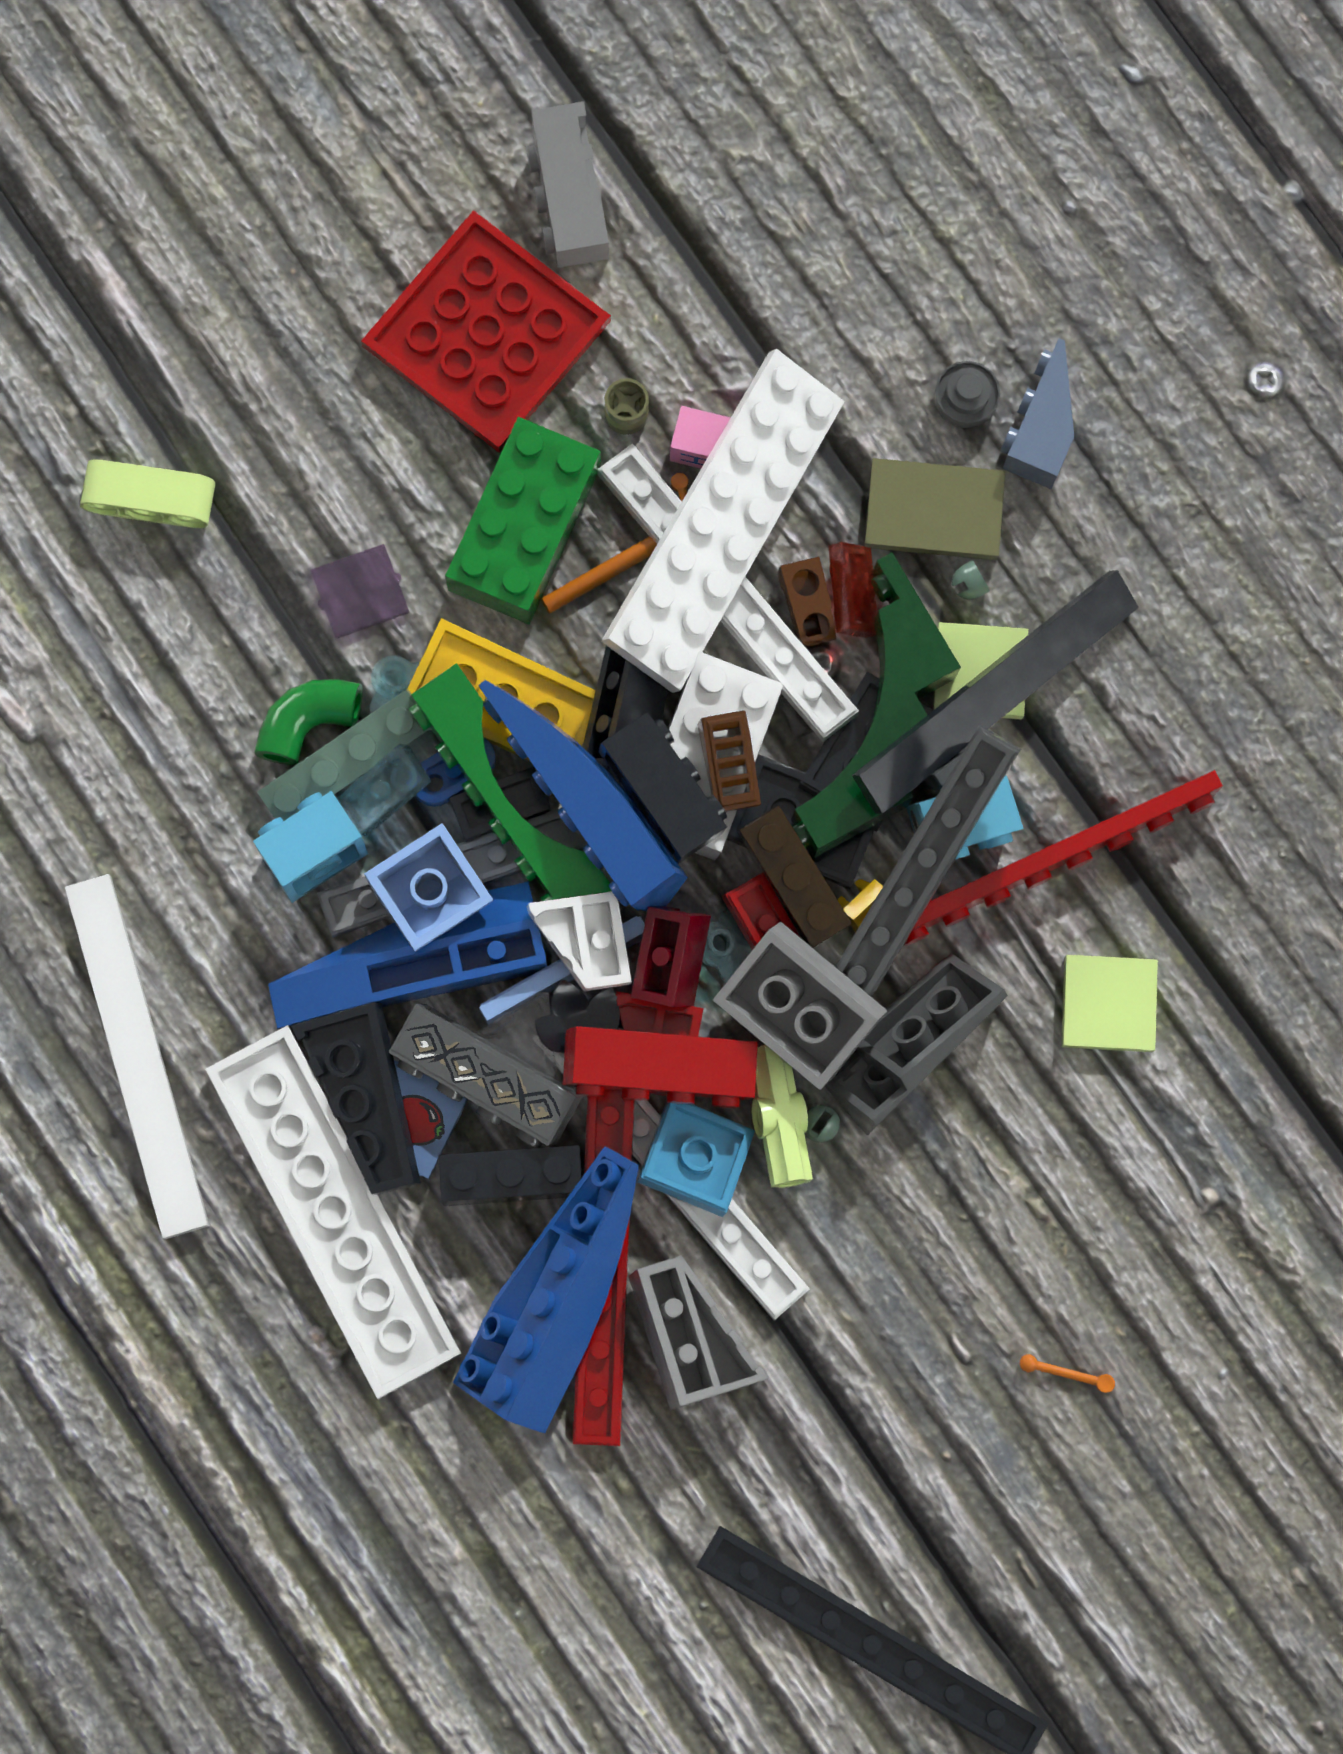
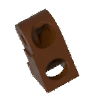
(808, 601)

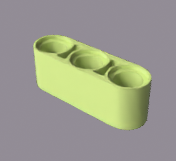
(147, 493)

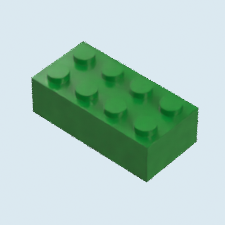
(523, 520)

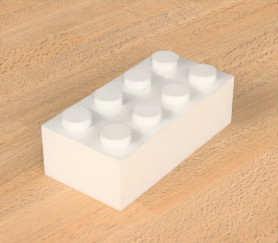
(714, 690)

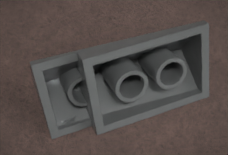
(913, 1040)

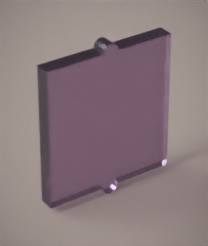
(359, 591)

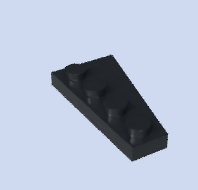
(364, 1092)

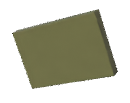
(935, 509)

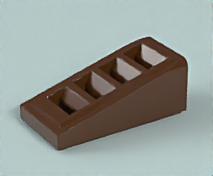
(722, 722)

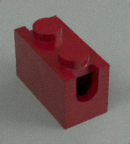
(670, 956)

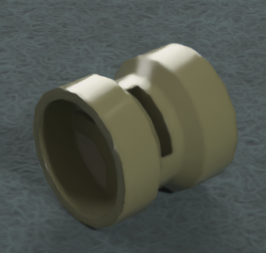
(626, 397)

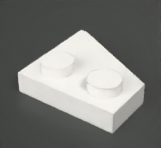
(586, 938)

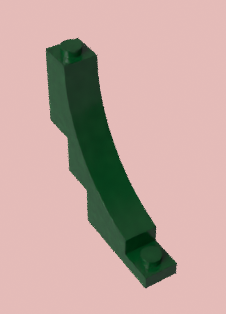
(912, 664)

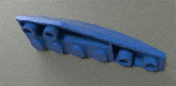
(592, 803)
(384, 968)
(552, 1300)

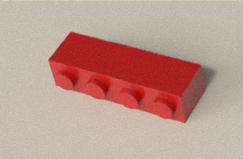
(659, 1064)

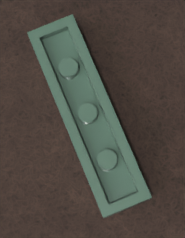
(344, 757)

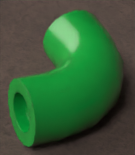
(301, 710)

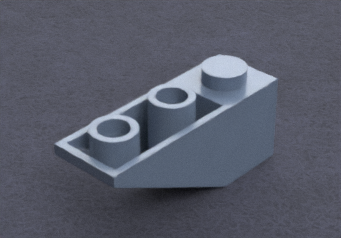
(1047, 428)

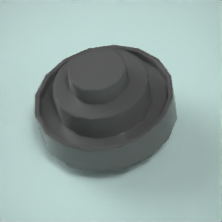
(967, 394)

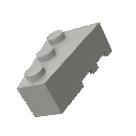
(567, 186)
(688, 1336)

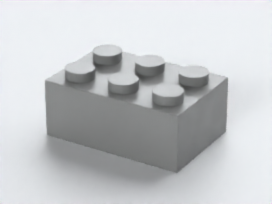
(799, 1005)

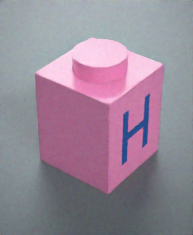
(695, 436)

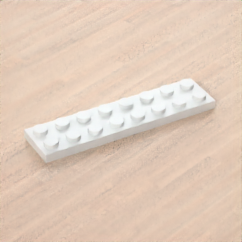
(723, 521)
(332, 1212)

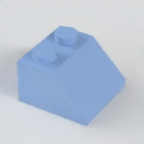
(428, 887)

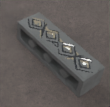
(485, 1075)

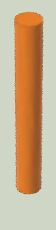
(599, 575)

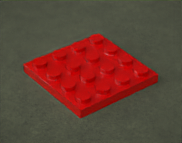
(486, 330)

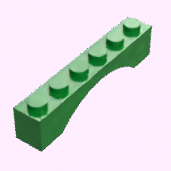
(455, 716)

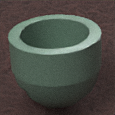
(973, 579)
(830, 1128)

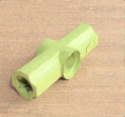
(780, 1120)

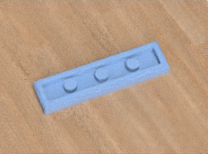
(546, 979)

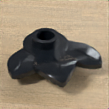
(572, 1009)

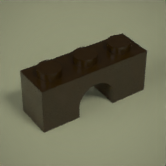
(794, 876)

